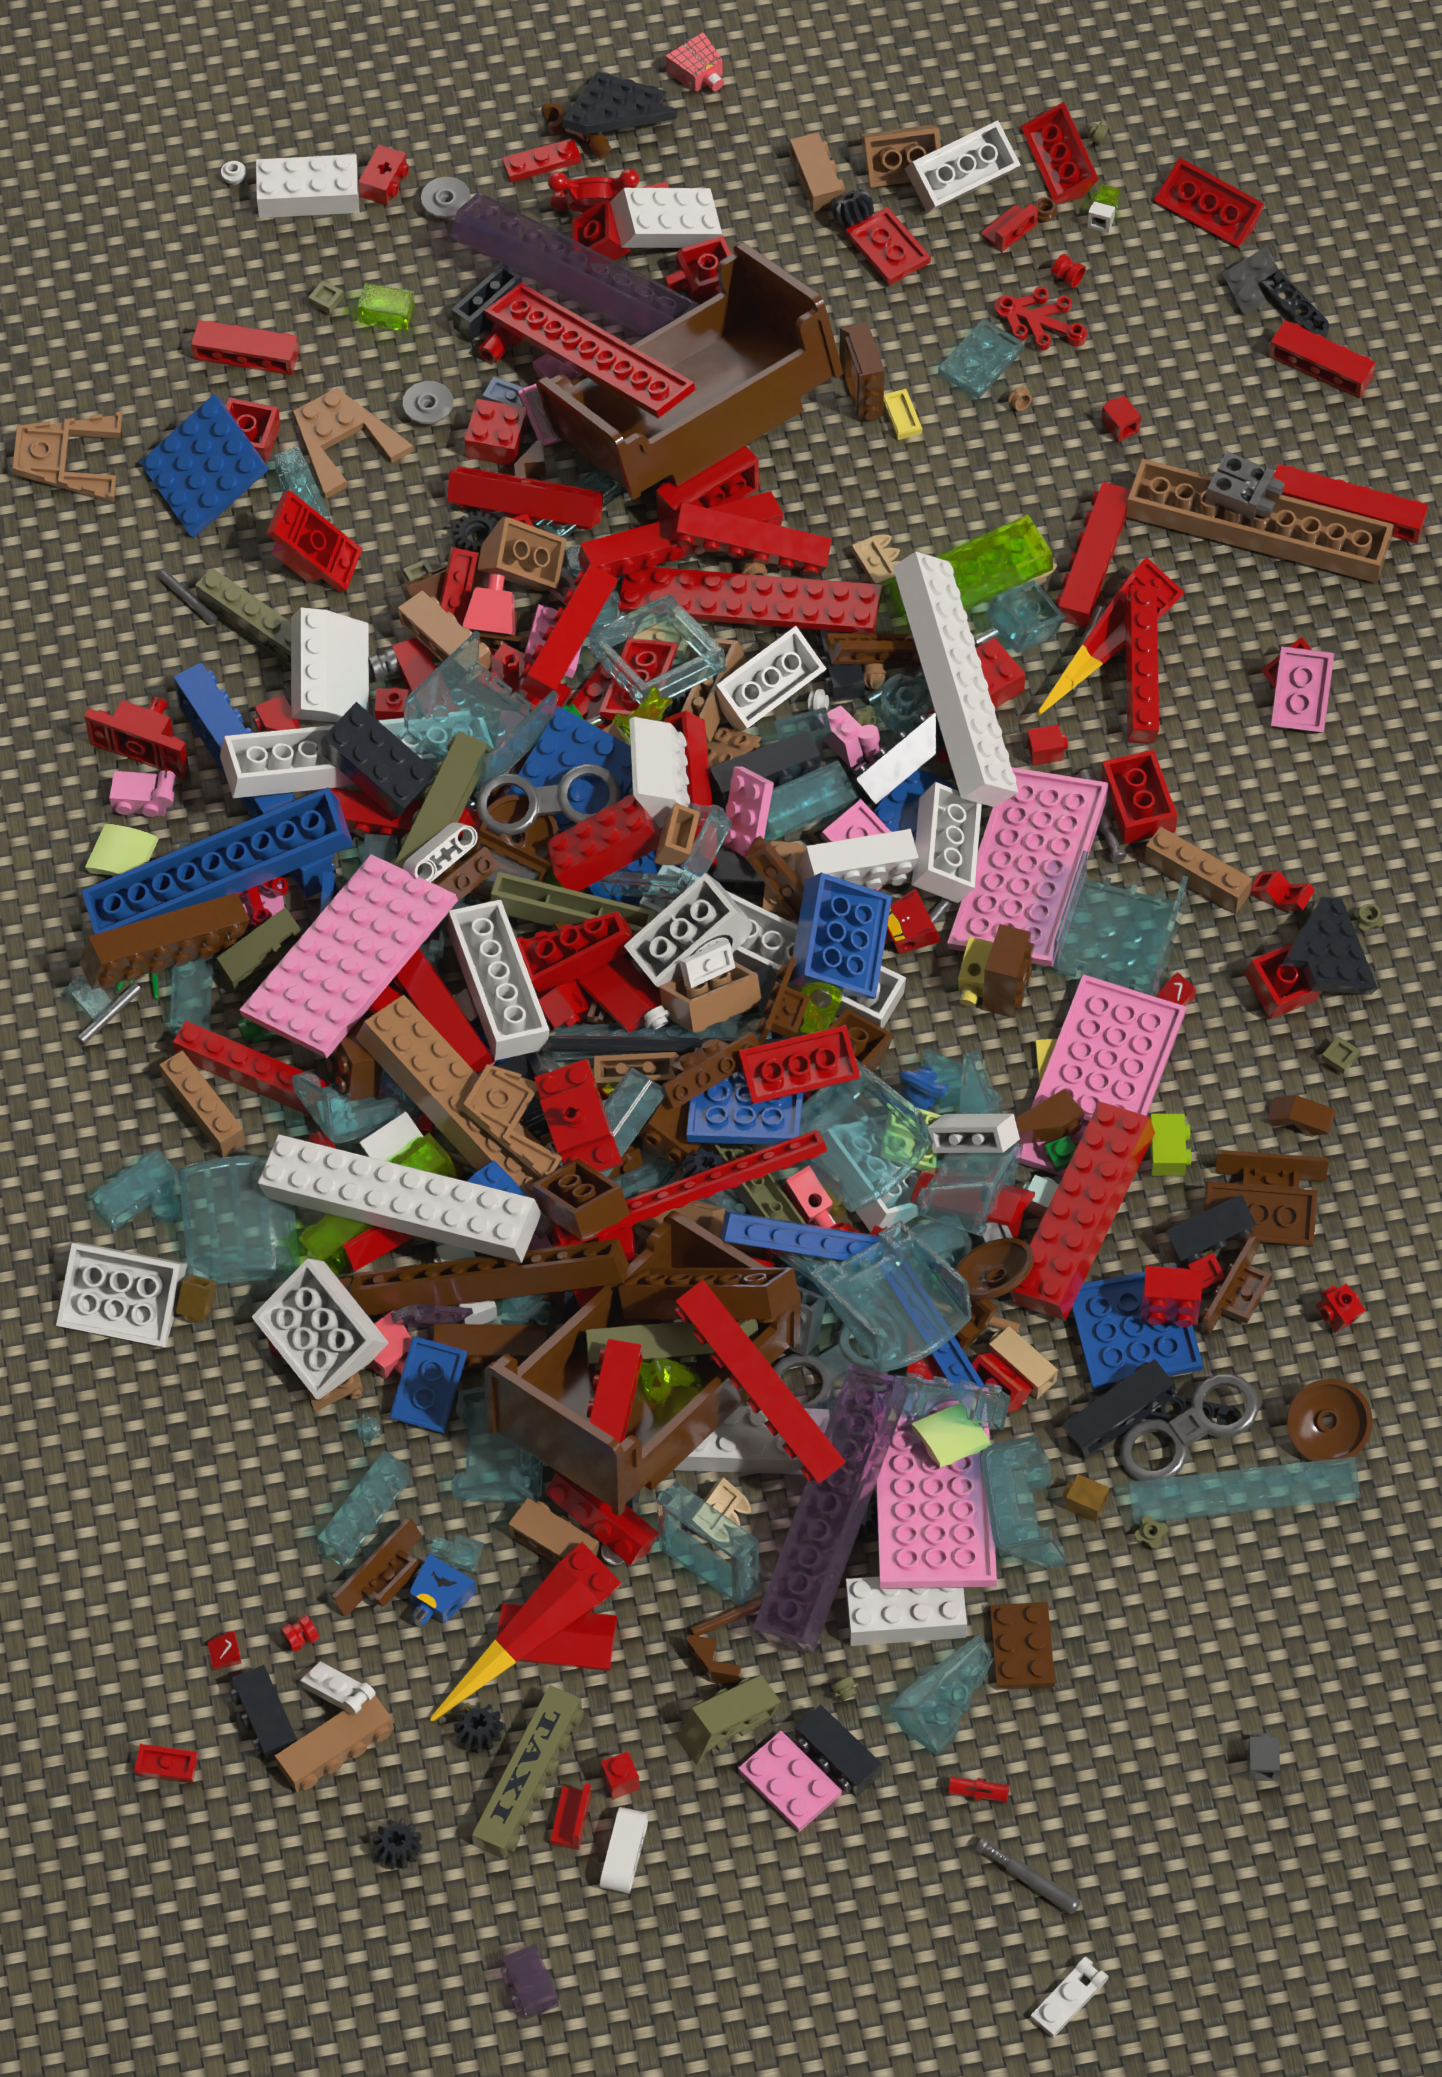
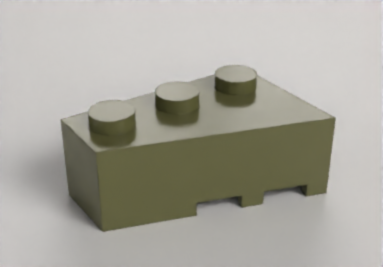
(259, 952)
(726, 1715)

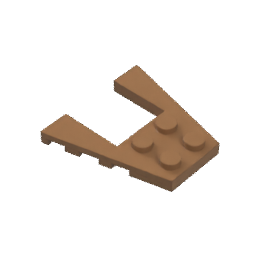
(333, 420)
(43, 449)
(498, 1105)

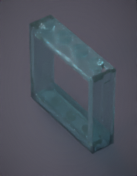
(674, 681)
(669, 887)
(733, 1580)

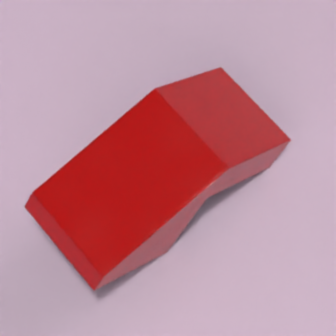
(1278, 892)

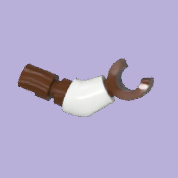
(596, 141)

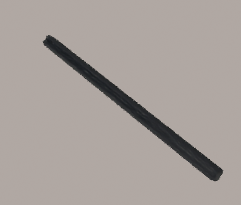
(608, 1044)

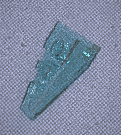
(937, 1700)

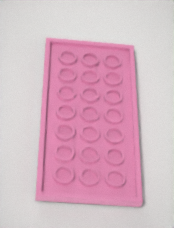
(1031, 859)
(348, 956)
(1107, 1053)
(932, 1517)

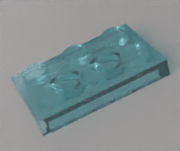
(981, 358)

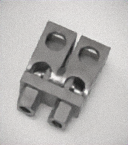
(1243, 487)

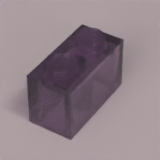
(529, 1982)

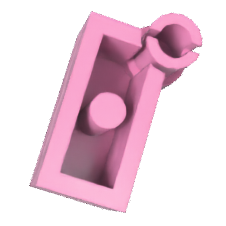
(851, 738)
(142, 793)

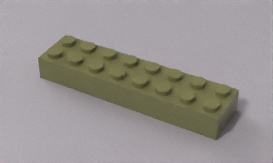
(762, 1195)

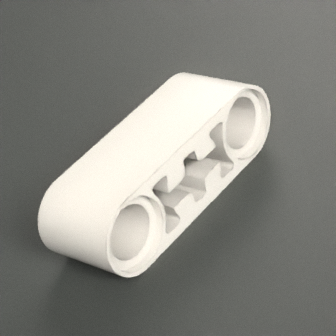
(442, 850)
(624, 1850)

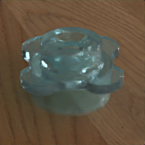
(368, 1428)

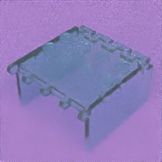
(465, 701)
(1117, 932)

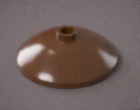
(513, 809)
(996, 1267)
(1349, 1422)

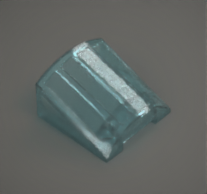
(868, 1136)
(233, 1226)
(897, 1298)

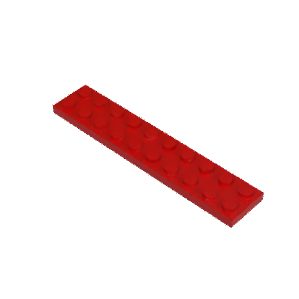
(590, 350)
(757, 598)

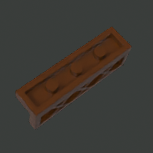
(872, 648)
(776, 875)

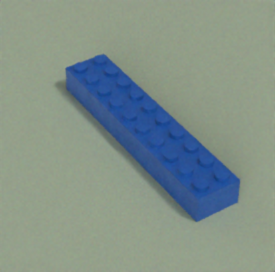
(213, 719)
(223, 863)

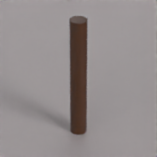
(727, 1617)

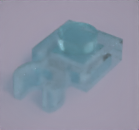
(513, 1317)

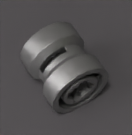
(384, 665)

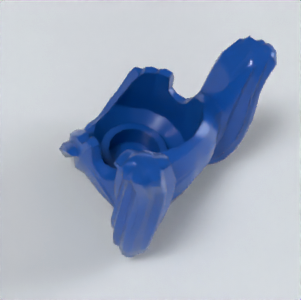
(919, 1089)

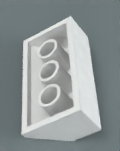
(768, 679)
(658, 767)

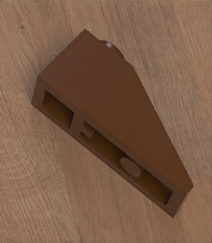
(1050, 1119)

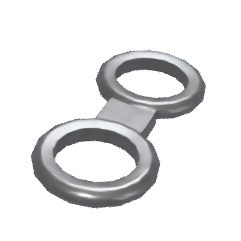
(543, 800)
(830, 1365)
(1189, 1427)

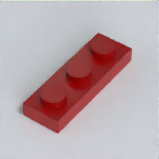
(541, 160)
(458, 582)

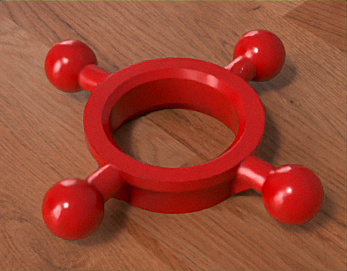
(589, 191)

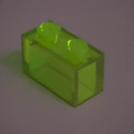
(386, 307)

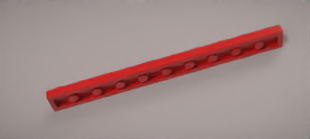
(711, 1181)

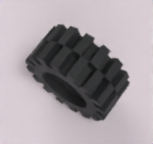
(470, 525)

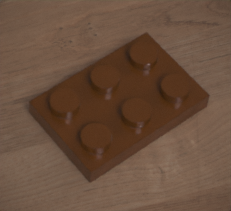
(1022, 1646)

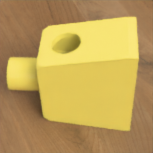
(972, 970)

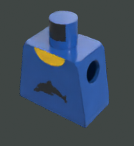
(439, 1592)

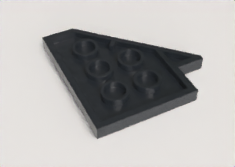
(616, 104)
(1331, 951)

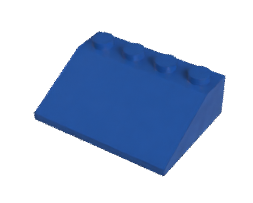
(841, 935)

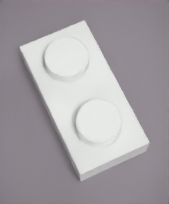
(707, 964)

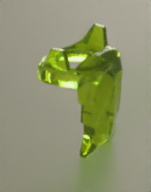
(650, 709)
(817, 1017)
(669, 1374)

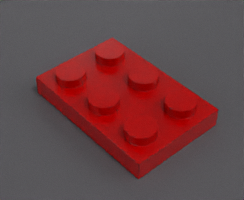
(888, 246)

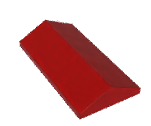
(1060, 154)
(1210, 202)
(648, 661)
(621, 992)
(798, 1064)
(1007, 1206)
(370, 1246)
(581, 1645)

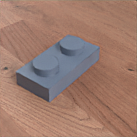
(503, 392)

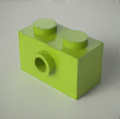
(1169, 1145)

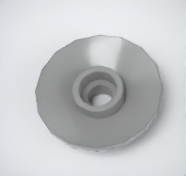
(444, 196)
(428, 394)

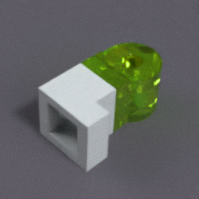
(1104, 207)

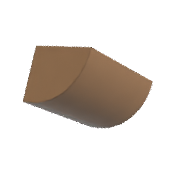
(677, 835)

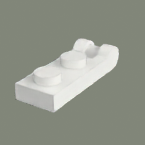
(337, 1688)
(1068, 1998)

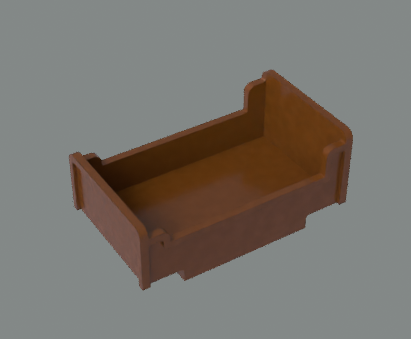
(750, 365)
(548, 1395)

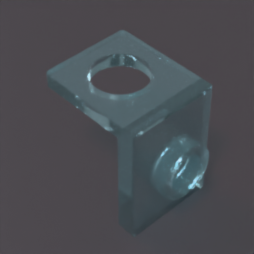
(92, 1001)

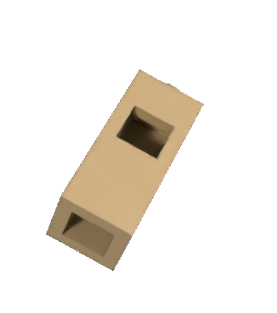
(1024, 1360)

